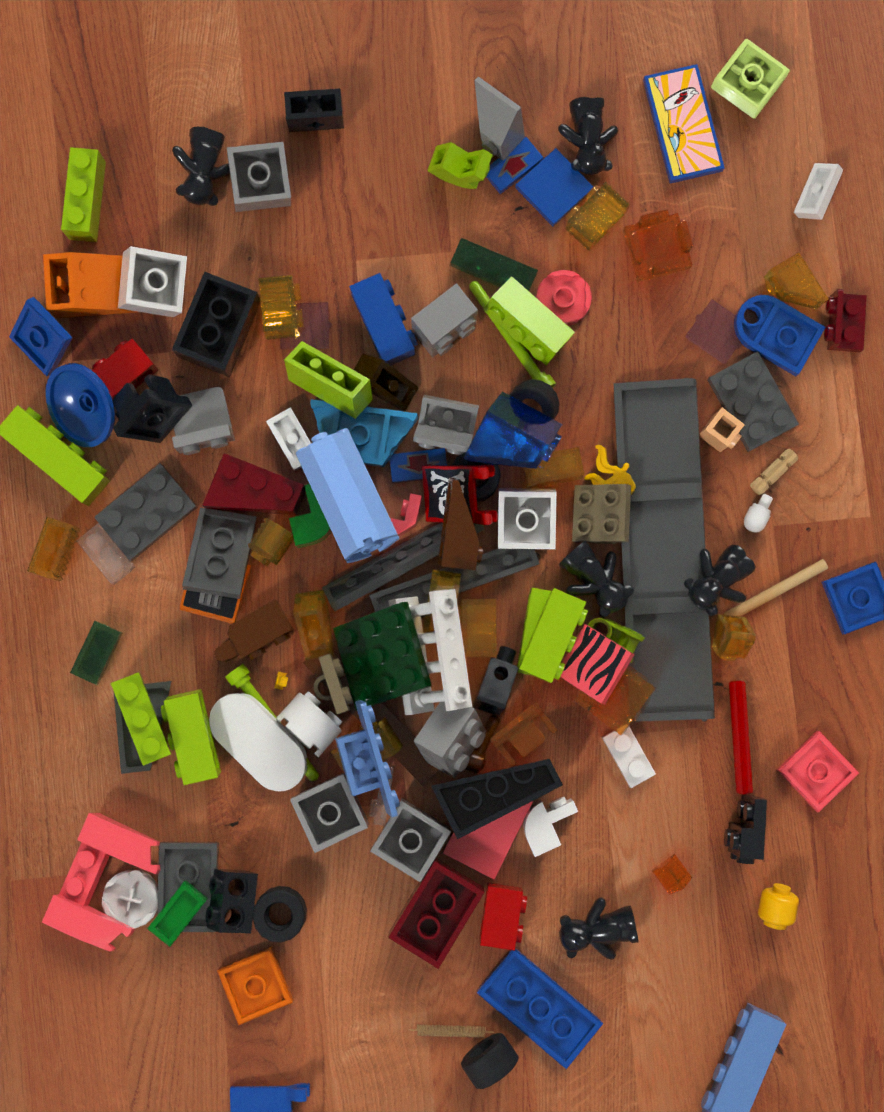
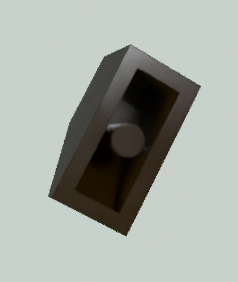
(386, 381)

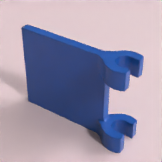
(267, 1097)

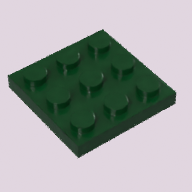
(382, 655)

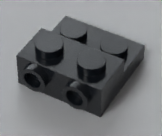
(747, 838)

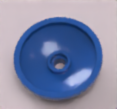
(80, 405)

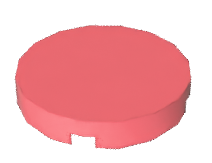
(565, 295)

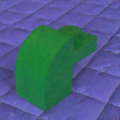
(310, 527)

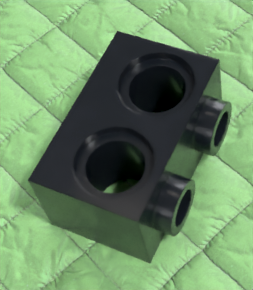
(239, 900)

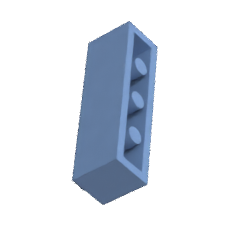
(745, 1061)

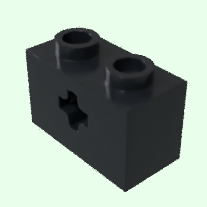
(314, 110)

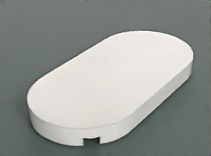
(258, 741)

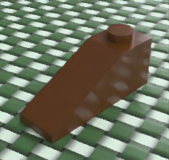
(459, 538)

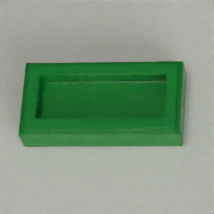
(177, 913)

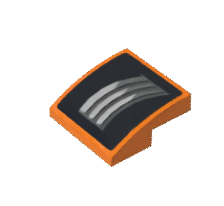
(214, 606)

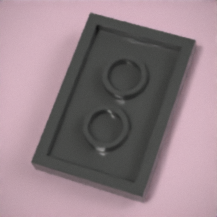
(754, 399)
(145, 512)
(219, 553)
(187, 862)

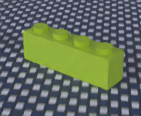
(54, 456)

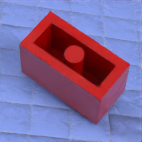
(124, 366)
(501, 916)

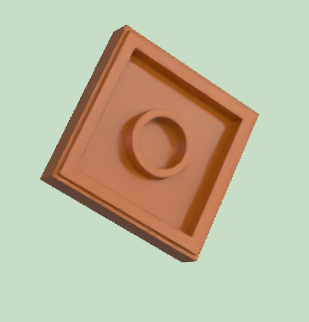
(255, 985)

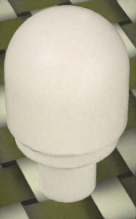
(758, 514)

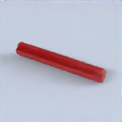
(740, 737)

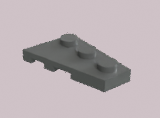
(129, 757)

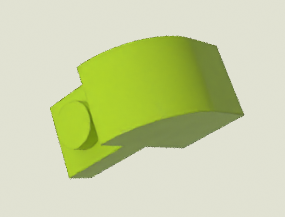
(458, 166)

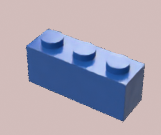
(383, 319)

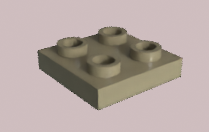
(601, 513)
(332, 672)

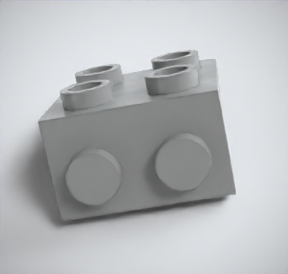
(204, 423)
(446, 424)

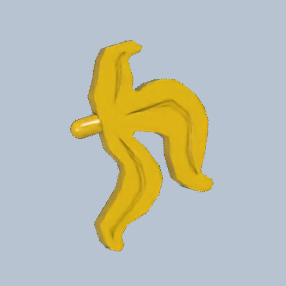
(619, 476)

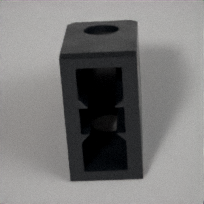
(494, 693)

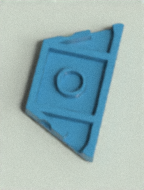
(374, 431)

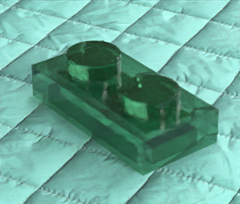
(96, 652)

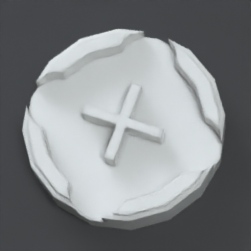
(131, 897)

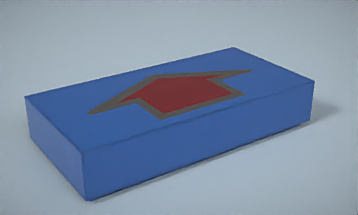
(515, 166)
(408, 465)

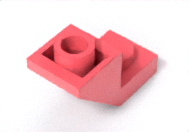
(410, 511)

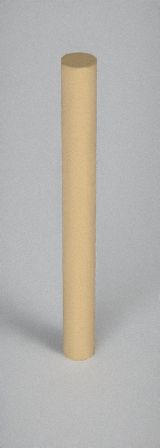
(778, 589)

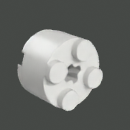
(310, 723)

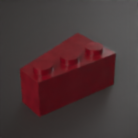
(250, 488)

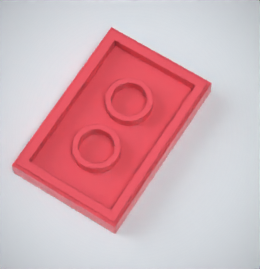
(487, 846)

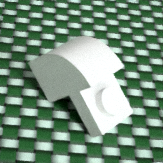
(539, 827)

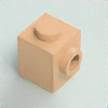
(722, 430)

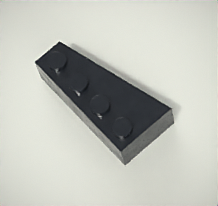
(486, 797)

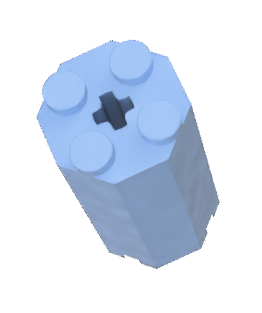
(347, 495)

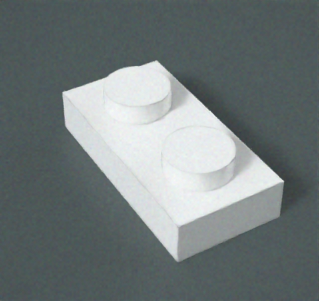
(818, 191)
(289, 435)
(629, 757)

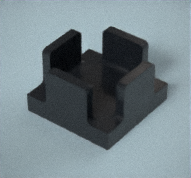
(150, 414)

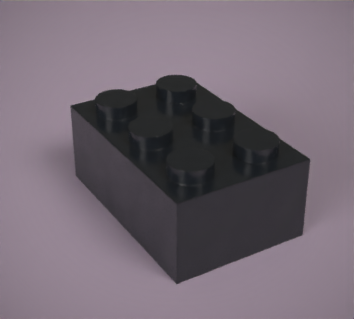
(216, 324)

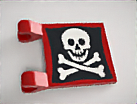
(435, 490)

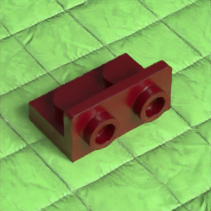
(846, 322)

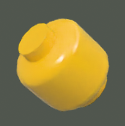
(778, 906)

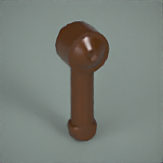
(477, 757)

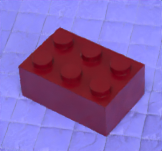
(436, 913)

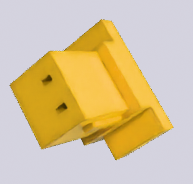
(281, 680)

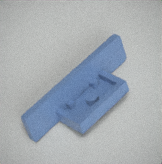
(363, 760)

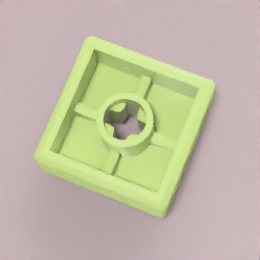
(747, 62)

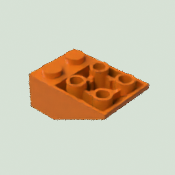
(82, 284)

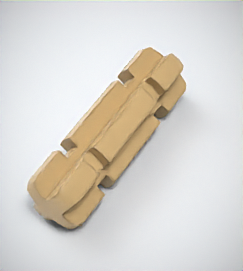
(774, 471)

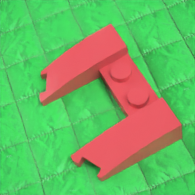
(70, 907)

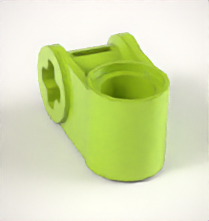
(620, 634)

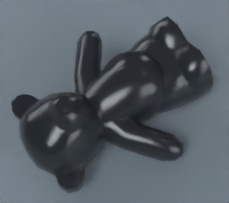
(587, 135)
(205, 149)
(596, 579)
(716, 580)
(598, 930)

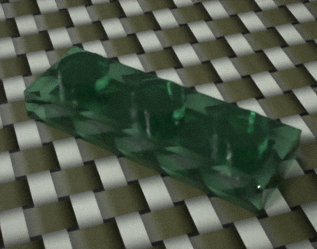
(491, 265)

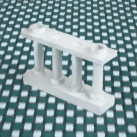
(450, 650)

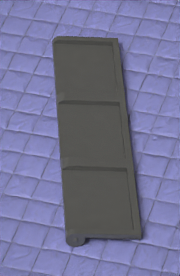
(666, 533)

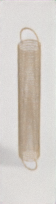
(424, 1031)

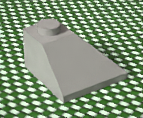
(499, 120)

